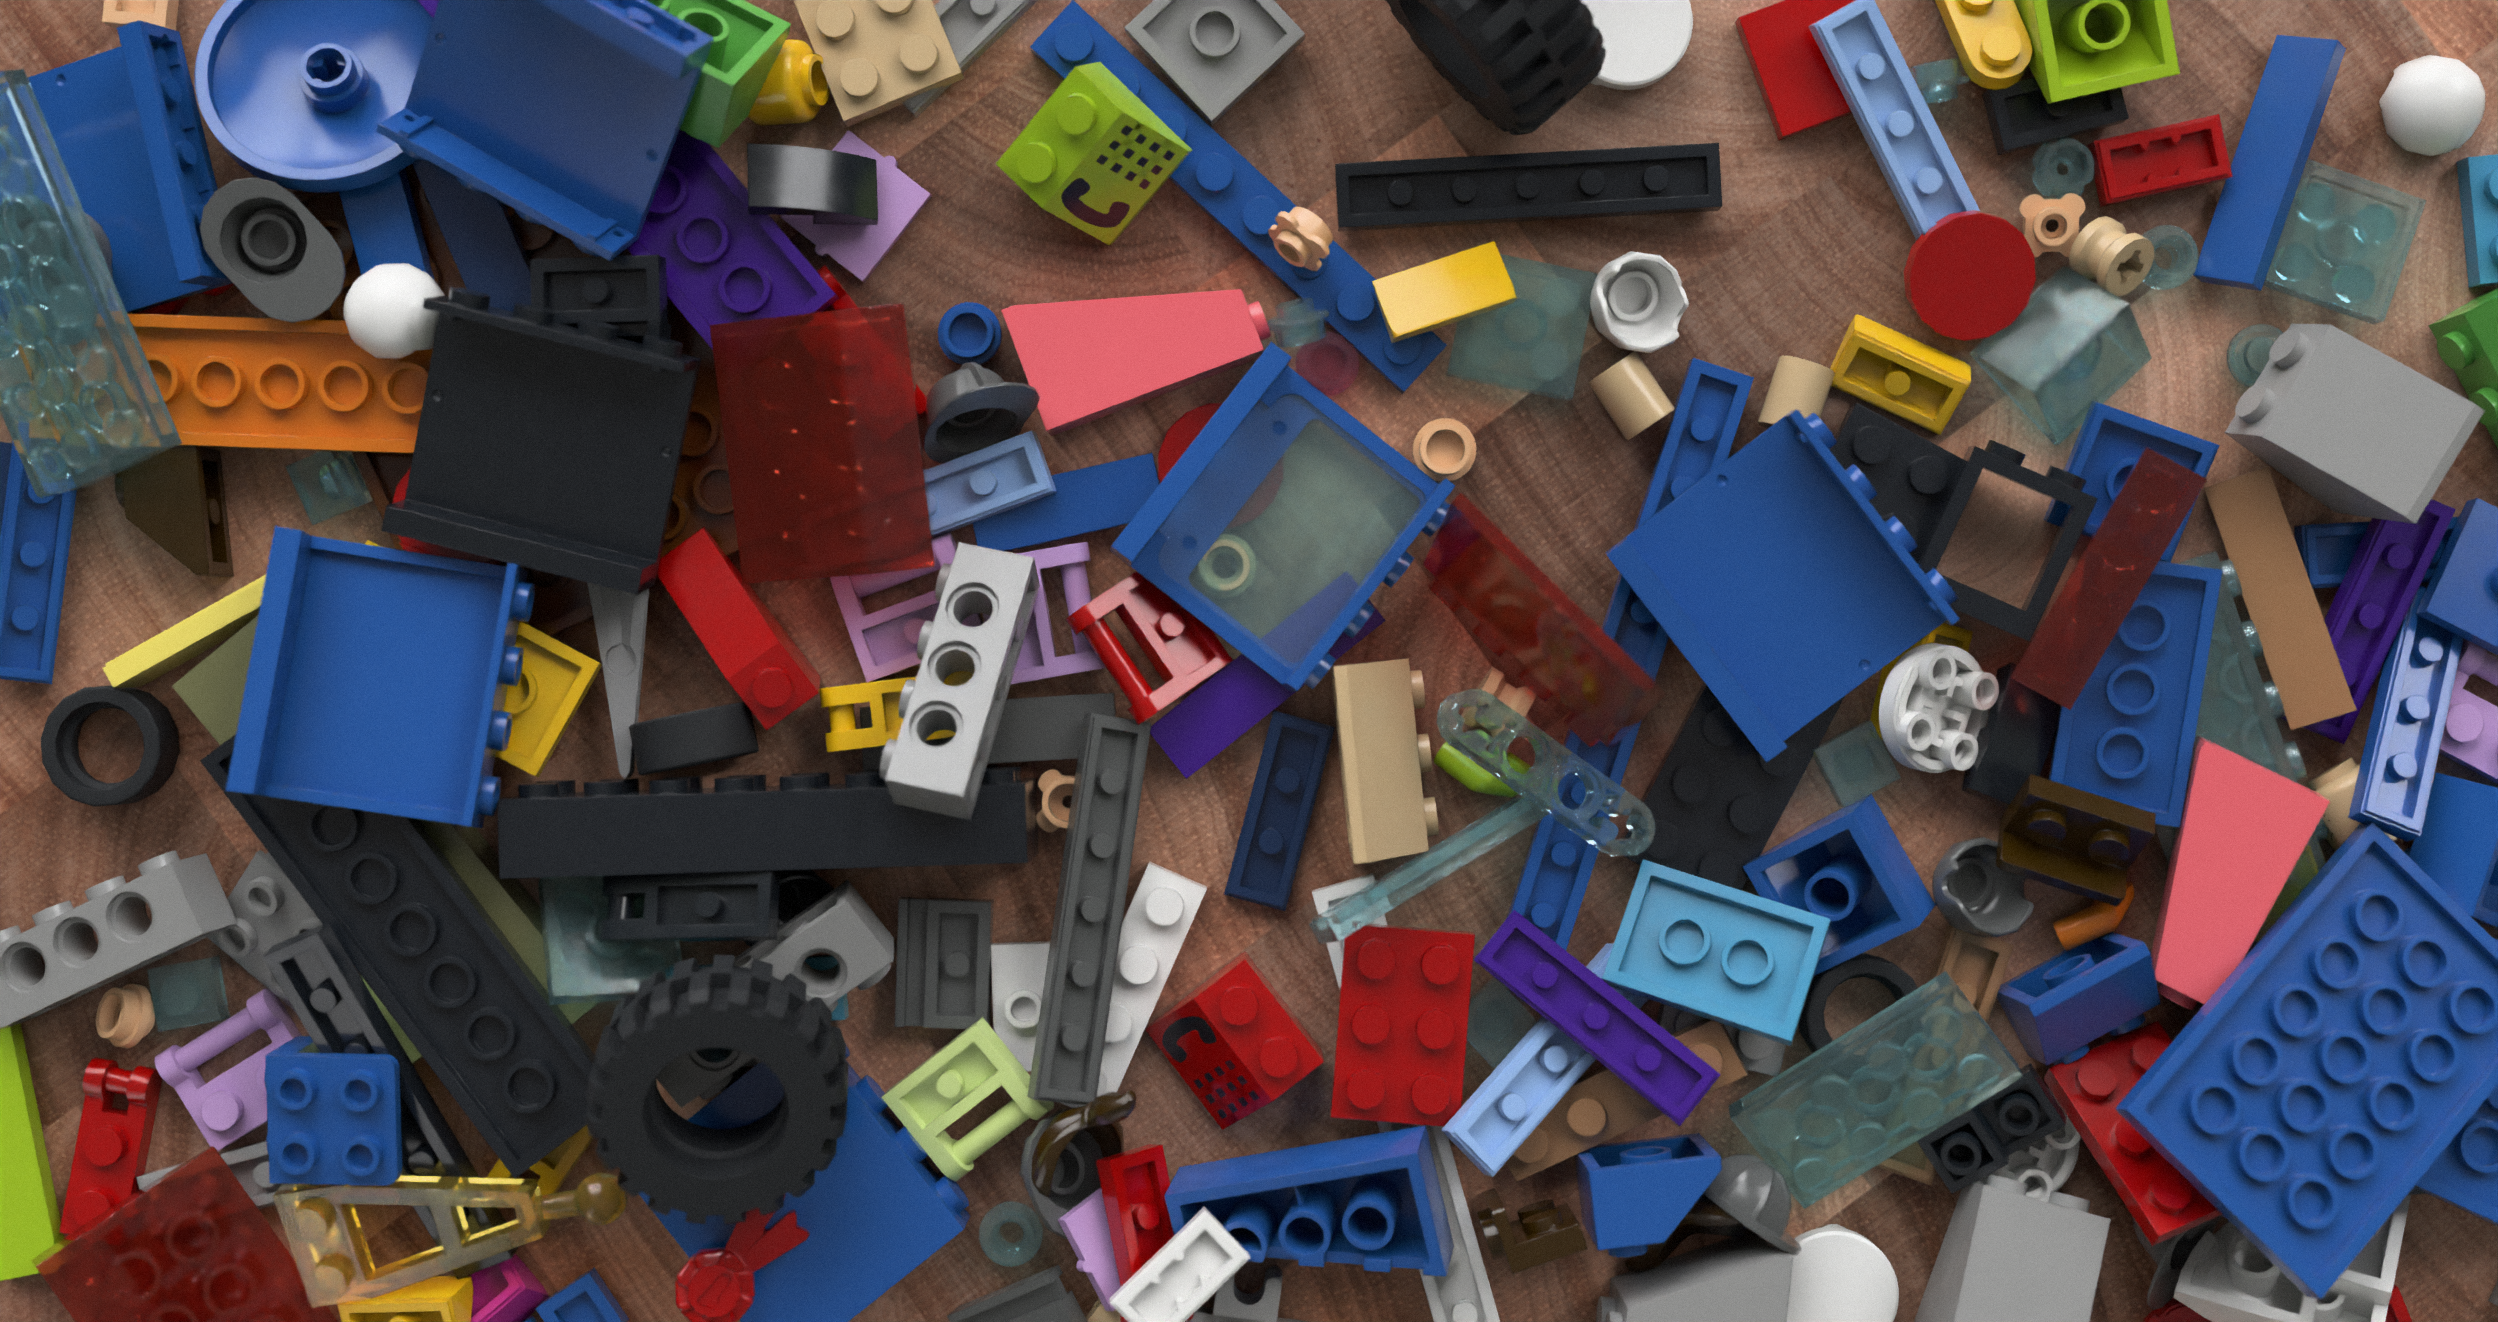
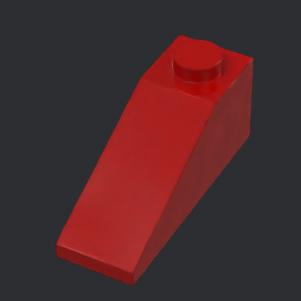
(738, 629)

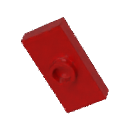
(2160, 160)

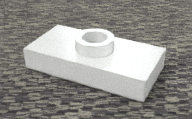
(1017, 994)
(1181, 1273)

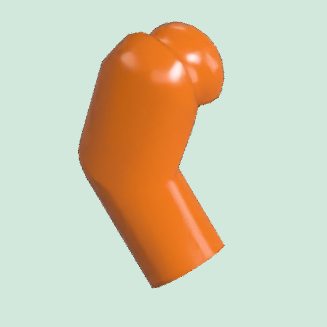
(2092, 921)

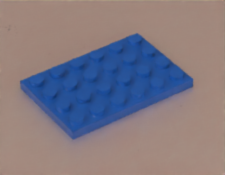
(2331, 1061)

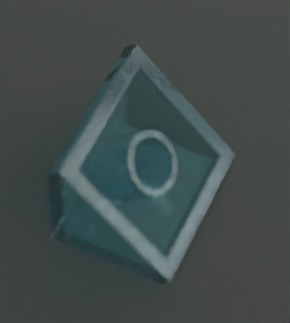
(2065, 352)

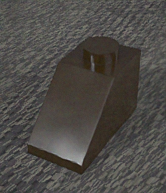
(181, 506)

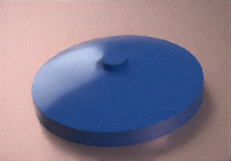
(307, 83)

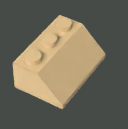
(1383, 759)

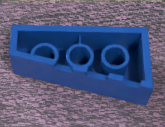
(1331, 1201)

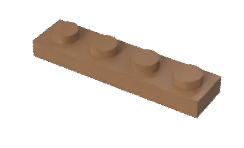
(1605, 1106)

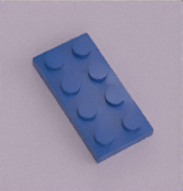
(2141, 705)

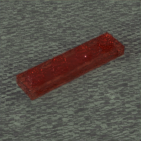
(2108, 577)

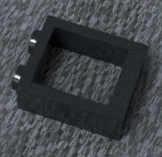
(2056, 485)

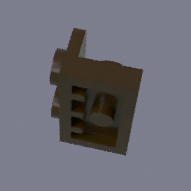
(2072, 839)
(1535, 1238)

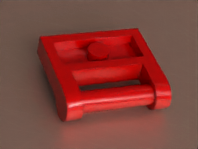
(1170, 637)

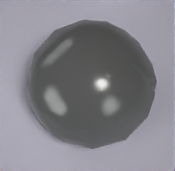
(1977, 893)

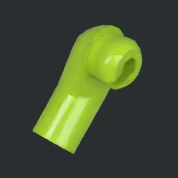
(1473, 775)

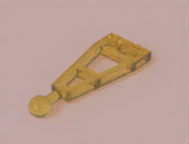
(336, 1257)

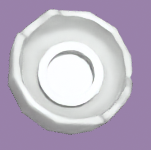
(2432, 105)
(1638, 302)
(388, 313)

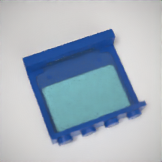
(1282, 523)

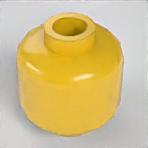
(792, 88)

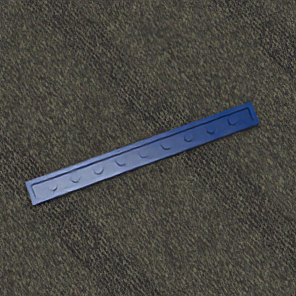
(1692, 447)

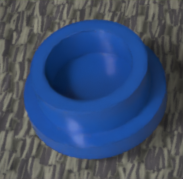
(969, 333)

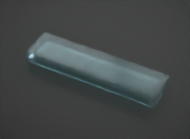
(1425, 870)

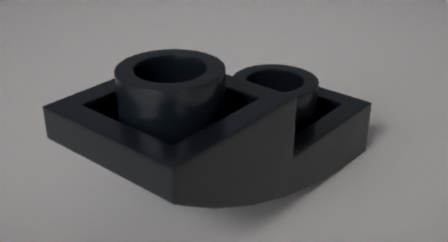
(812, 182)
(2012, 742)
(1993, 1130)

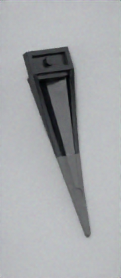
(633, 297)

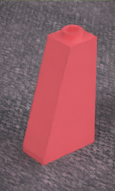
(1127, 350)
(2226, 868)

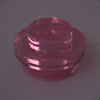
(1328, 364)

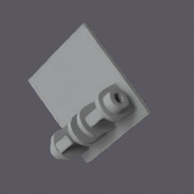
(266, 914)

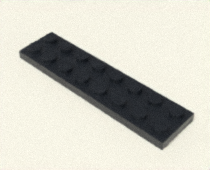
(1713, 788)
(433, 965)

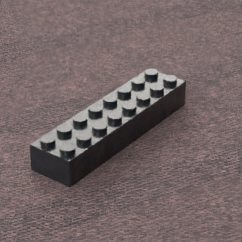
(755, 826)

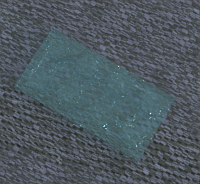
(1875, 1090)

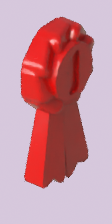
(721, 1280)

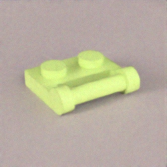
(951, 1086)

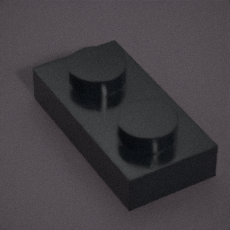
(2025, 119)

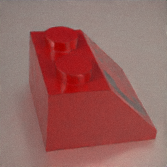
(1236, 1042)

